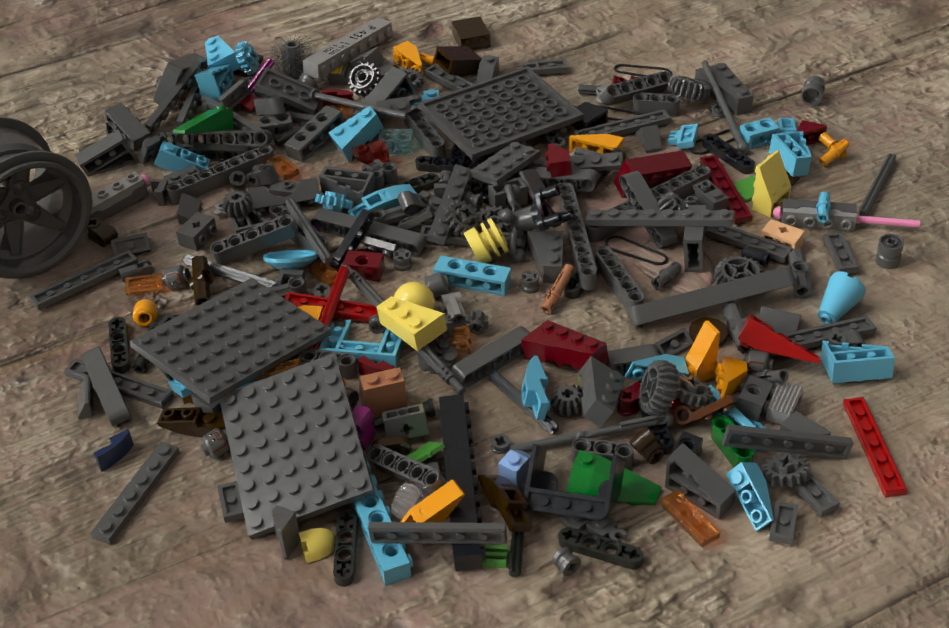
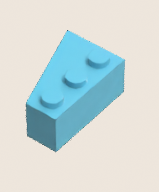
(220, 54)
(215, 81)
(356, 131)
(793, 152)
(857, 363)

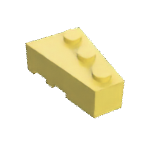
(411, 321)

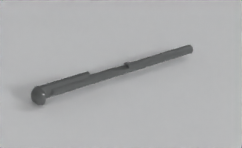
(315, 95)
(741, 145)
(628, 425)

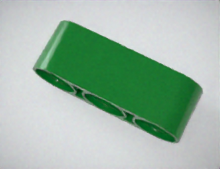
(733, 454)

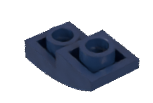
(111, 454)

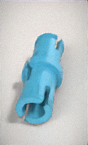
(823, 207)

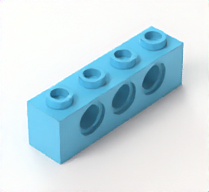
(475, 275)

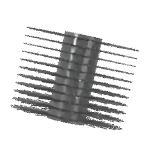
(292, 57)

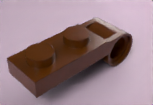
(706, 413)

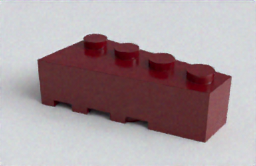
(655, 168)
(563, 346)

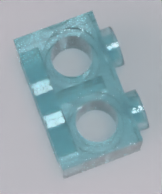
(398, 140)

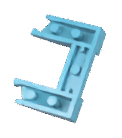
(388, 350)

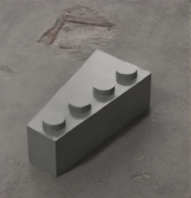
(393, 85)
(734, 92)

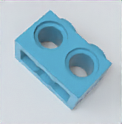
(759, 132)

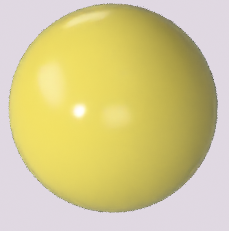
(416, 293)

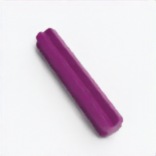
(268, 63)

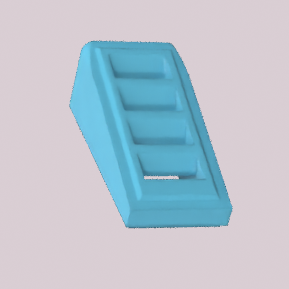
(787, 125)

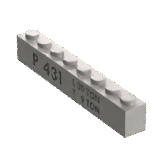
(347, 48)

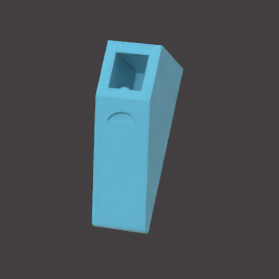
(177, 158)
(638, 367)
(752, 492)

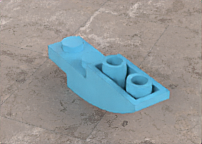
(381, 199)
(534, 389)

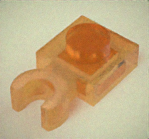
(461, 339)

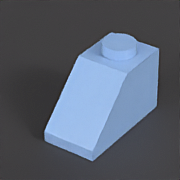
(514, 466)

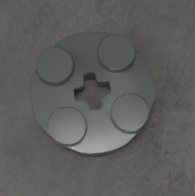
(443, 350)

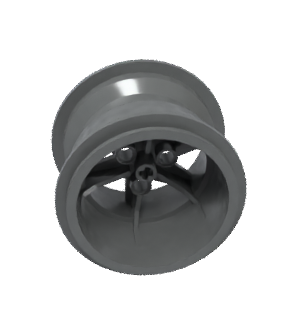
(40, 217)

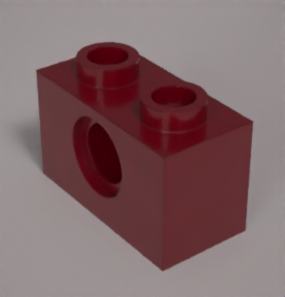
(367, 264)

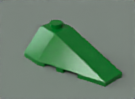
(210, 120)
(592, 469)

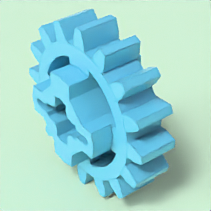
(247, 57)
(334, 201)

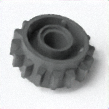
(364, 78)

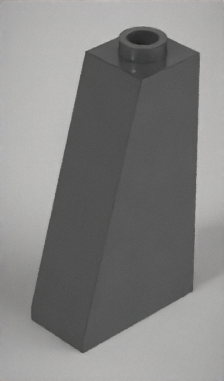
(694, 245)

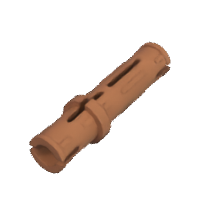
(554, 294)

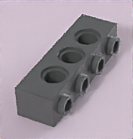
(313, 134)

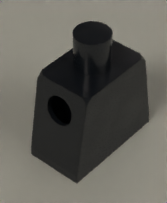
(593, 116)

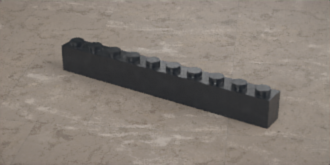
(461, 470)

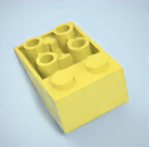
(770, 185)

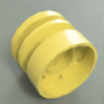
(486, 241)

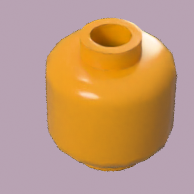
(145, 312)

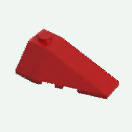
(762, 337)

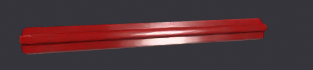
(333, 299)

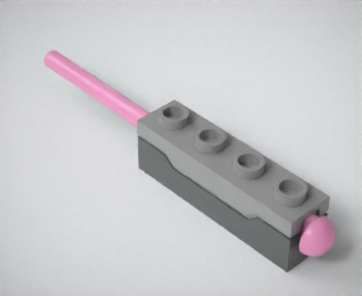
(119, 195)
(841, 216)

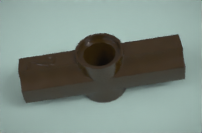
(201, 279)

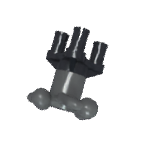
(538, 215)

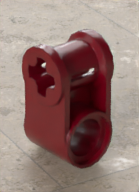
(629, 400)

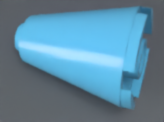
(840, 297)

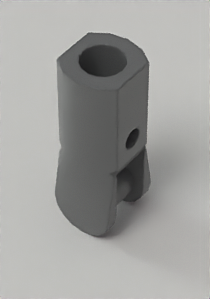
(139, 269)

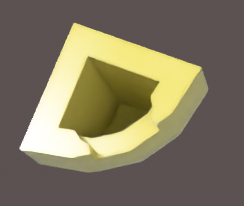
(317, 543)

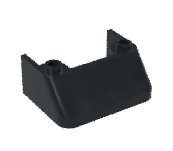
(543, 495)

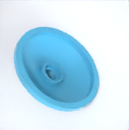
(290, 259)

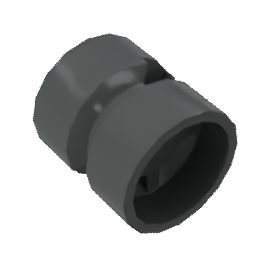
(813, 90)
(889, 251)

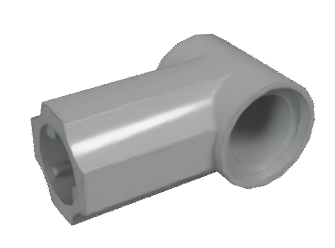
(453, 305)

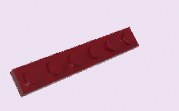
(721, 180)

